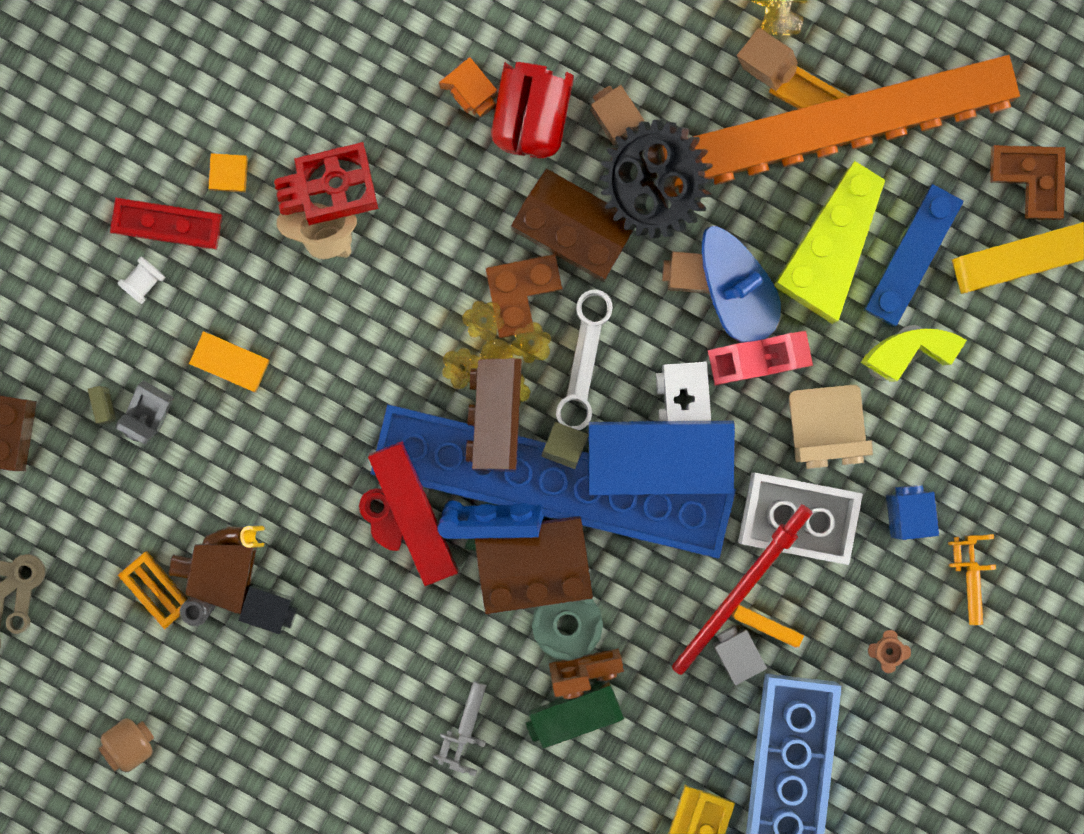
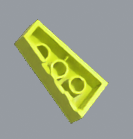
(831, 248)

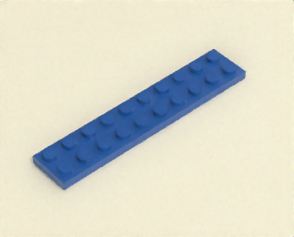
(439, 458)

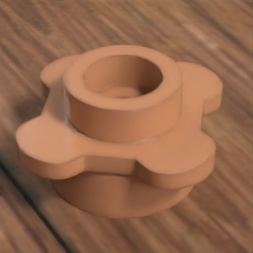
(889, 662)

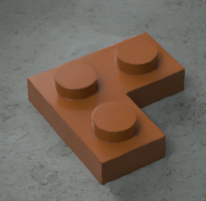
(1040, 170)
(515, 282)
(573, 676)

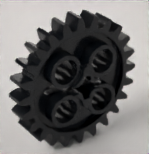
(681, 162)

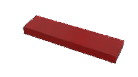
(413, 513)

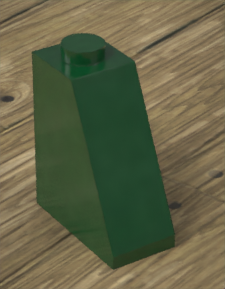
(574, 717)

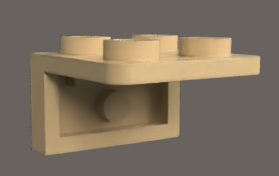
(828, 426)

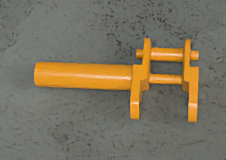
(972, 575)

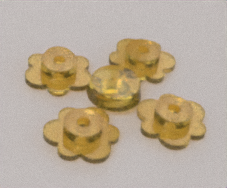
(494, 348)

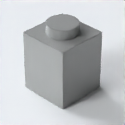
(738, 654)

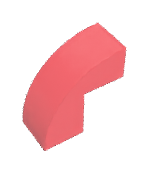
(760, 358)

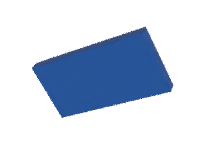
(661, 457)

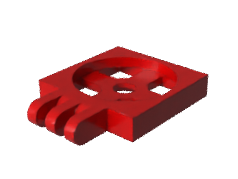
(296, 189)

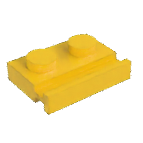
(701, 813)

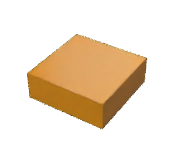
(228, 172)

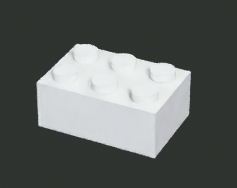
(824, 536)

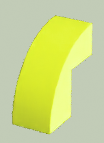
(894, 353)

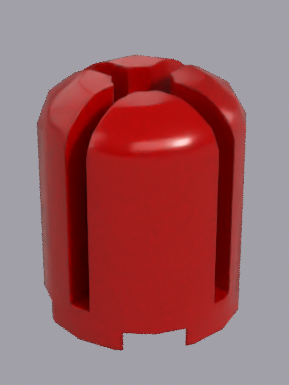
(531, 110)

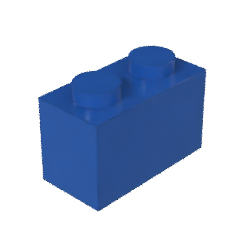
(912, 513)

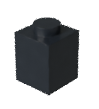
(268, 609)

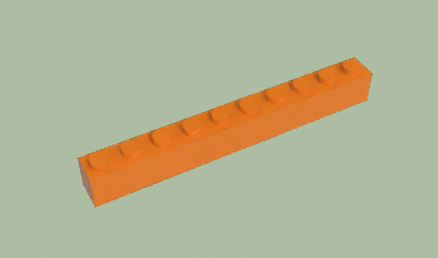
(857, 119)

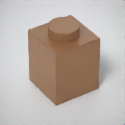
(768, 59)
(615, 112)
(685, 273)

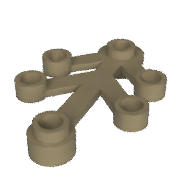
(24, 588)

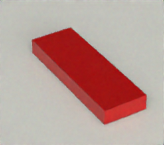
(166, 223)

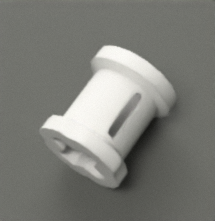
(141, 280)

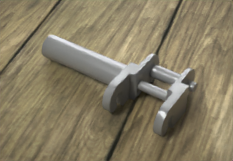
(465, 731)

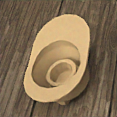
(321, 239)

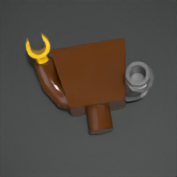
(217, 572)

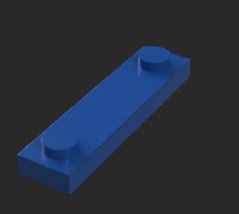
(913, 255)

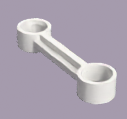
(584, 358)

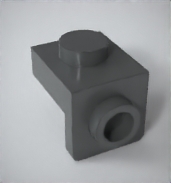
(145, 413)

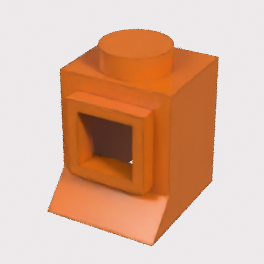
(470, 88)

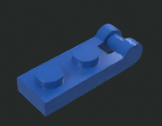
(490, 521)

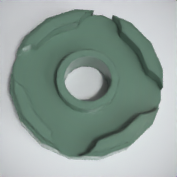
(572, 645)

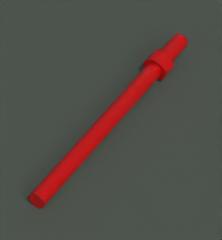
(782, 539)

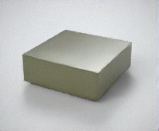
(102, 405)
(565, 445)

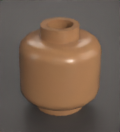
(126, 745)

